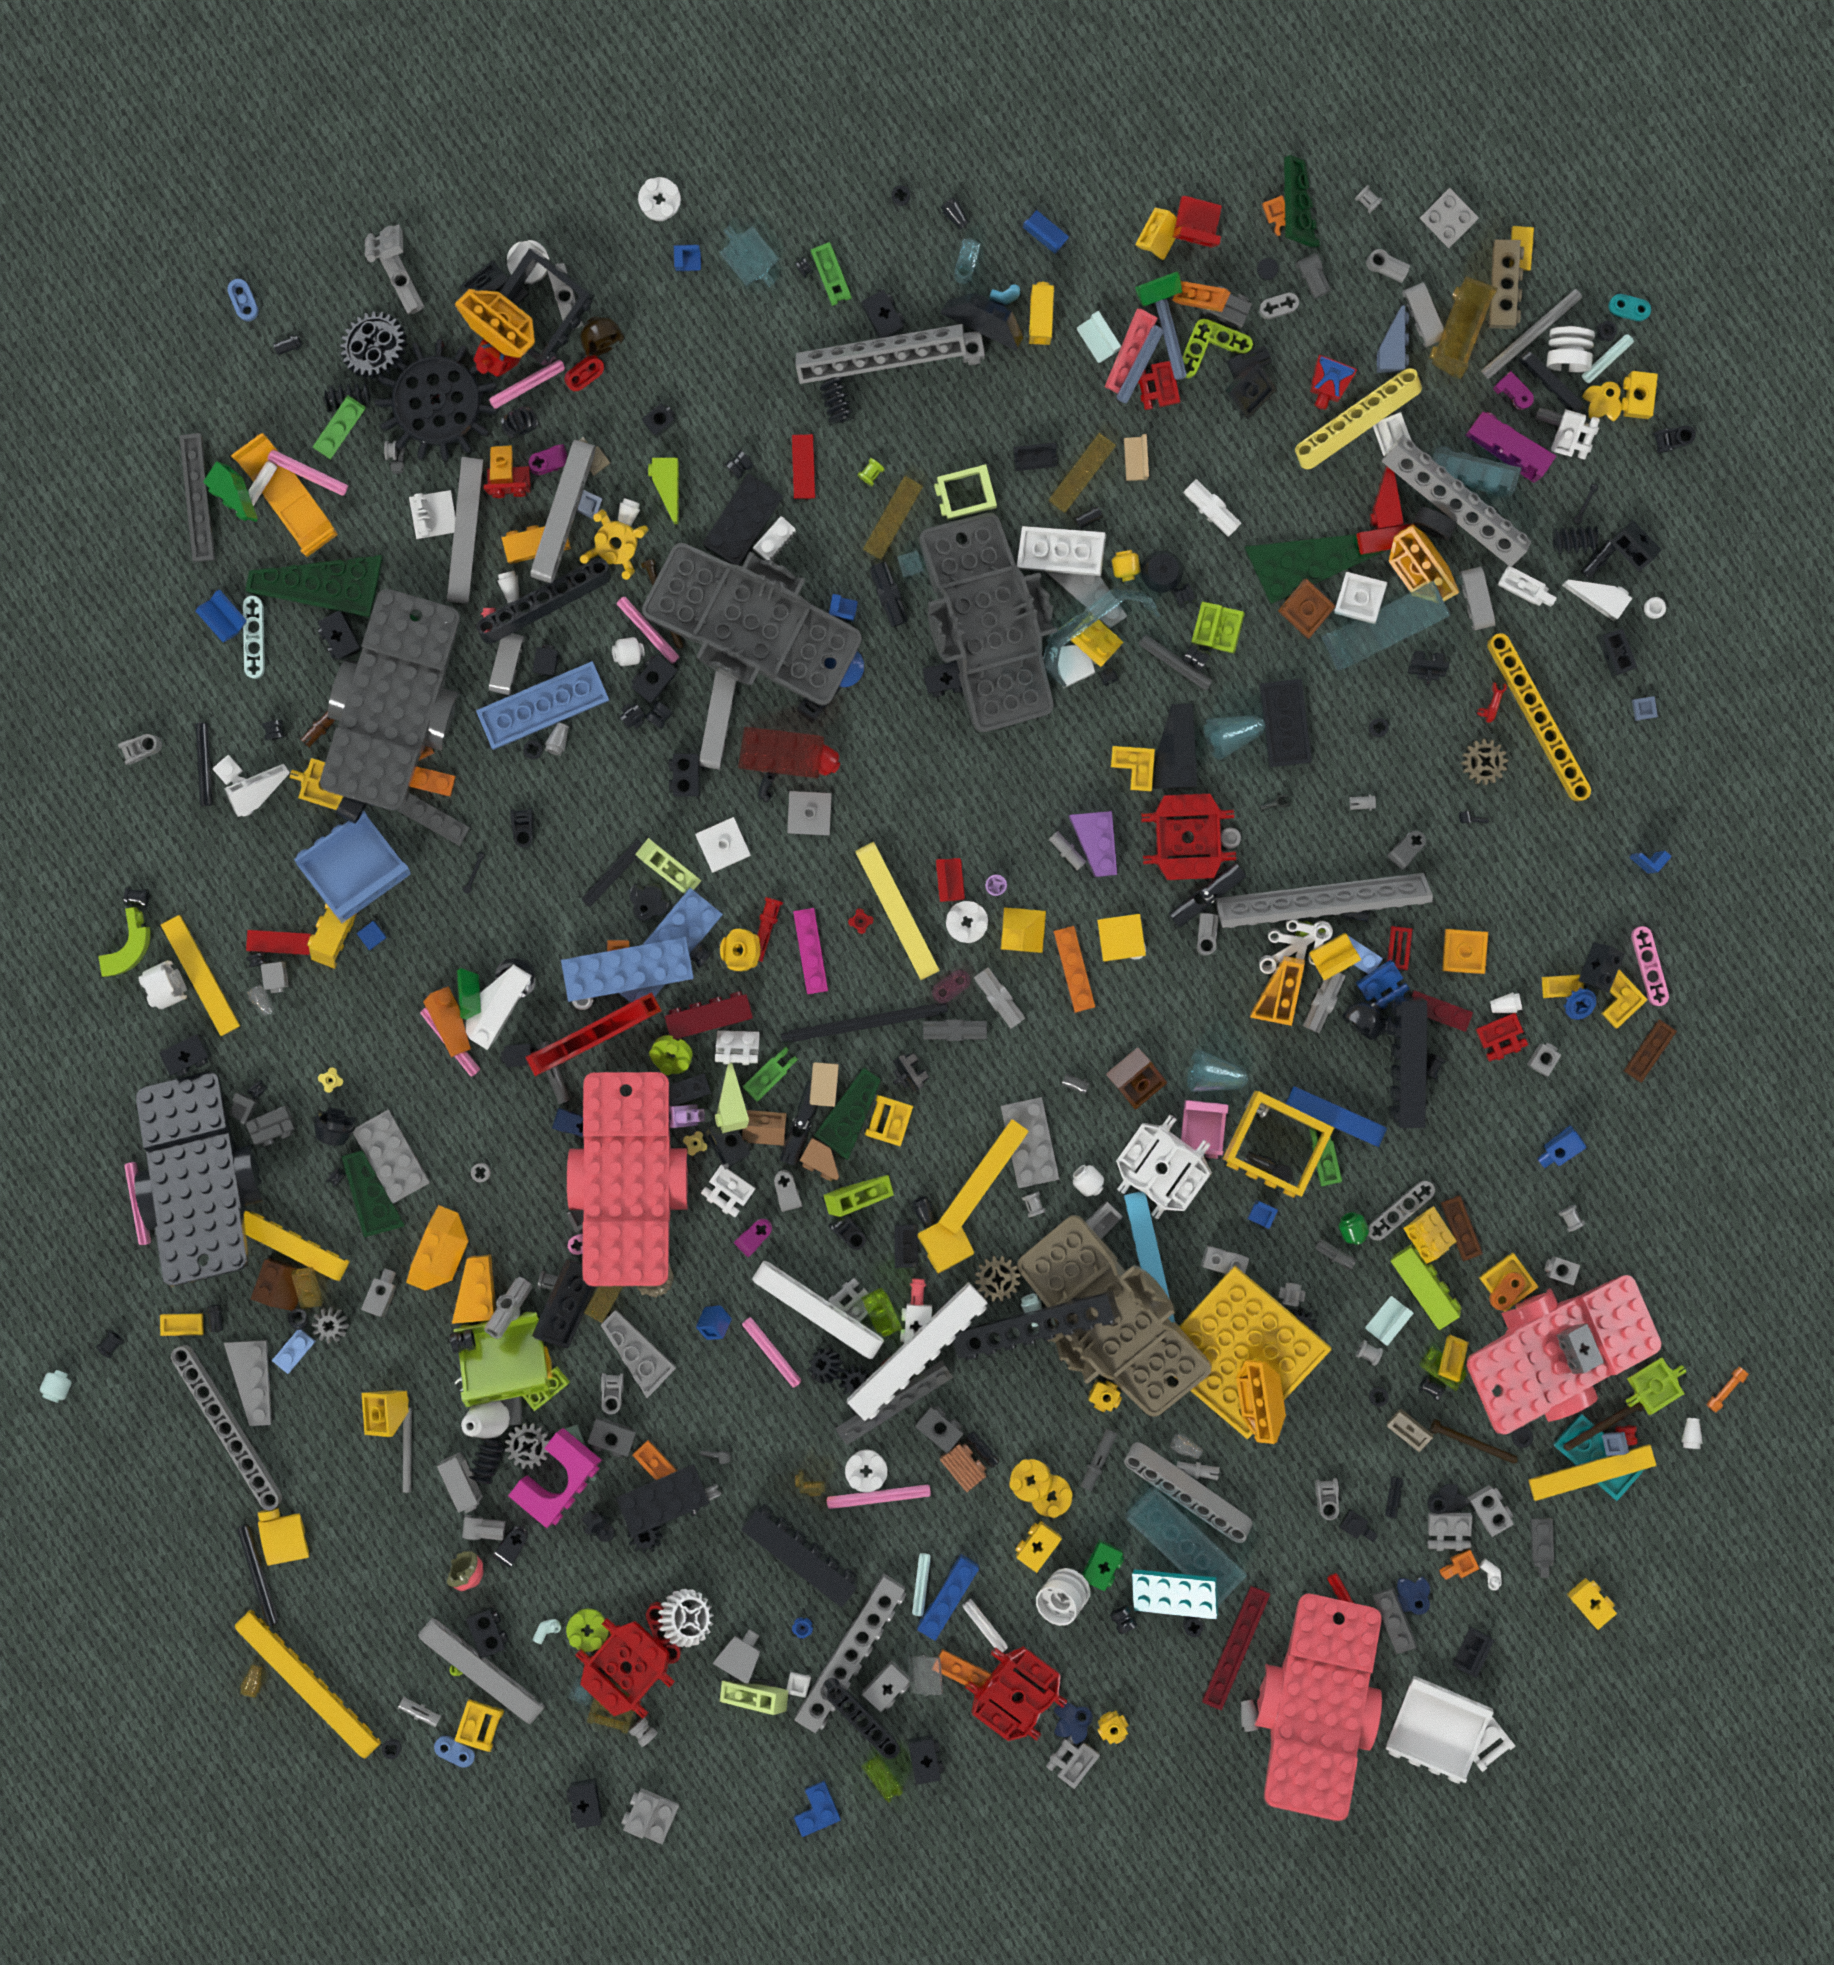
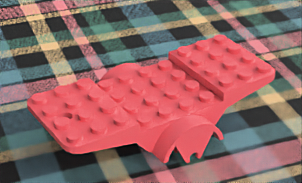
(626, 1179)
(1535, 1369)
(1321, 1707)

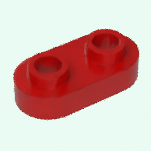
(584, 374)

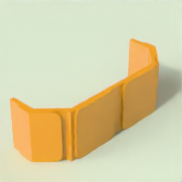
(287, 497)

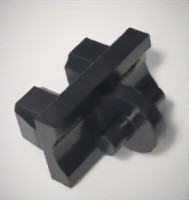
(1428, 669)
(906, 1074)
(599, 1526)

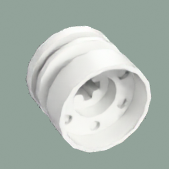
(1570, 348)
(1063, 1596)

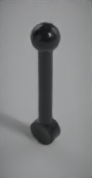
(1593, 488)
(467, 889)
(771, 1682)

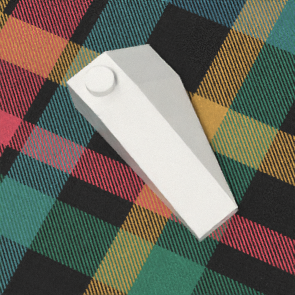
(496, 1006)

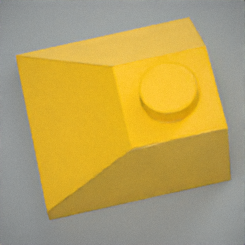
(1023, 930)
(384, 1411)

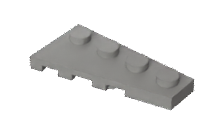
(1088, 590)
(638, 1353)
(251, 1375)

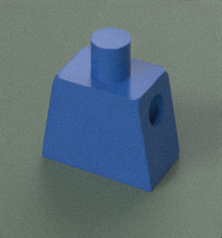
(1568, 1141)

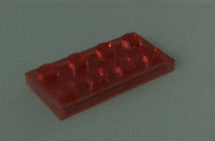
(781, 752)

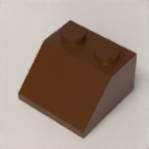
(1136, 1078)
(276, 1285)

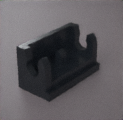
(1035, 456)
(906, 1245)
(1473, 1652)

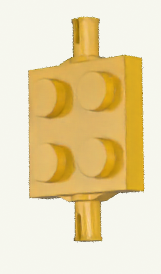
(311, 787)

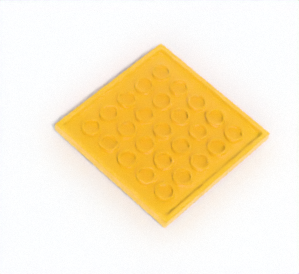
(1243, 1324)

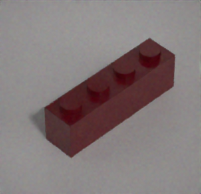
(709, 1016)

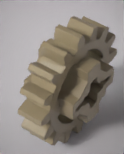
(1478, 768)
(987, 1280)

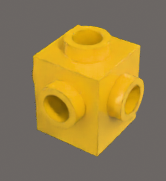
(1099, 1390)
(1110, 1720)

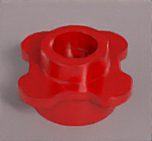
(861, 927)

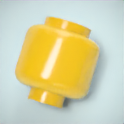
(1126, 565)

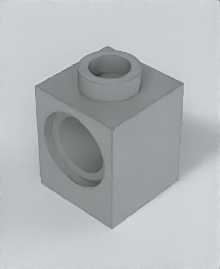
(976, 339)
(274, 976)
(1535, 1062)
(1568, 1276)

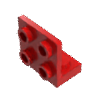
(1197, 222)
(519, 487)

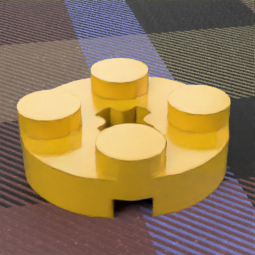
(750, 946)
(1019, 1482)
(1059, 1506)

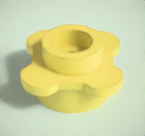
(336, 1080)
(692, 1149)

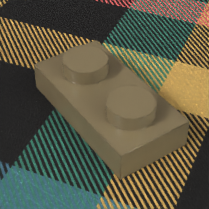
(1409, 1430)

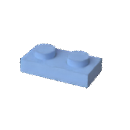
(1369, 959)
(293, 1351)

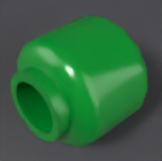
(1353, 1228)

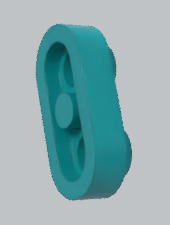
(1630, 307)

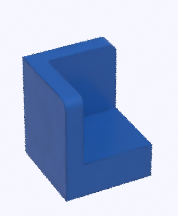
(687, 258)
(843, 608)
(1262, 1214)
(713, 1322)

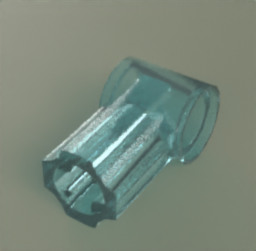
(967, 259)

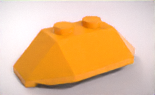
(497, 321)
(1420, 563)
(438, 1250)
(1261, 1400)

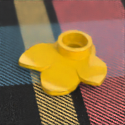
(1601, 403)

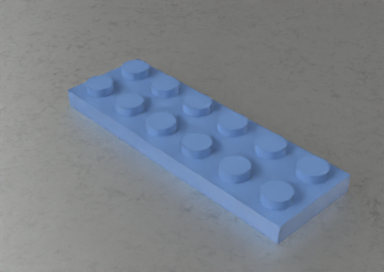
(542, 705)
(689, 918)
(627, 969)

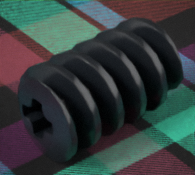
(335, 398)
(835, 401)
(1575, 539)
(486, 1461)

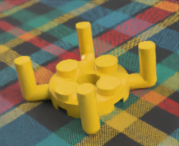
(607, 551)

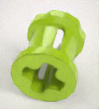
(871, 472)

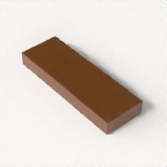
(1649, 1051)
(1461, 1228)

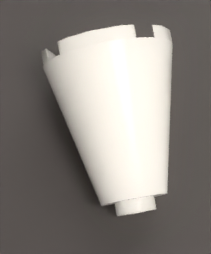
(486, 1420)

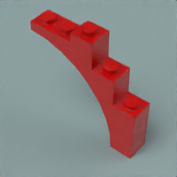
(593, 1034)

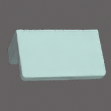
(1099, 337)
(1389, 1320)

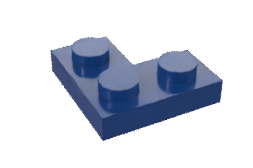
(822, 1812)

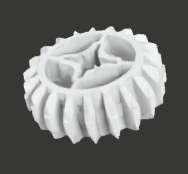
(674, 1618)

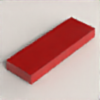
(803, 466)
(1378, 539)
(278, 942)

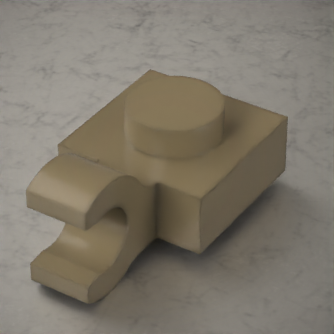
(599, 461)

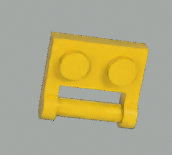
(896, 1121)
(472, 1723)

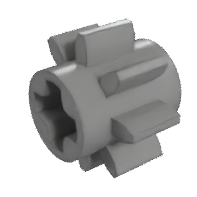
(1292, 1294)

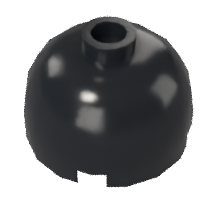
(1365, 1019)

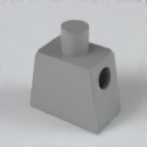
(376, 1303)
(739, 1656)

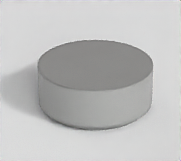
(1230, 838)

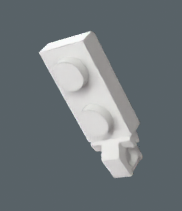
(1525, 587)

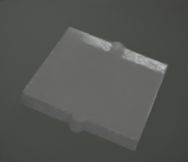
(925, 1675)

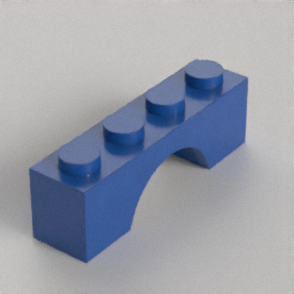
(948, 1597)

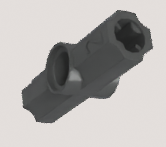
(955, 1030)

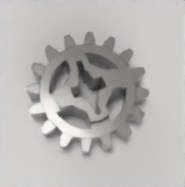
(522, 1437)

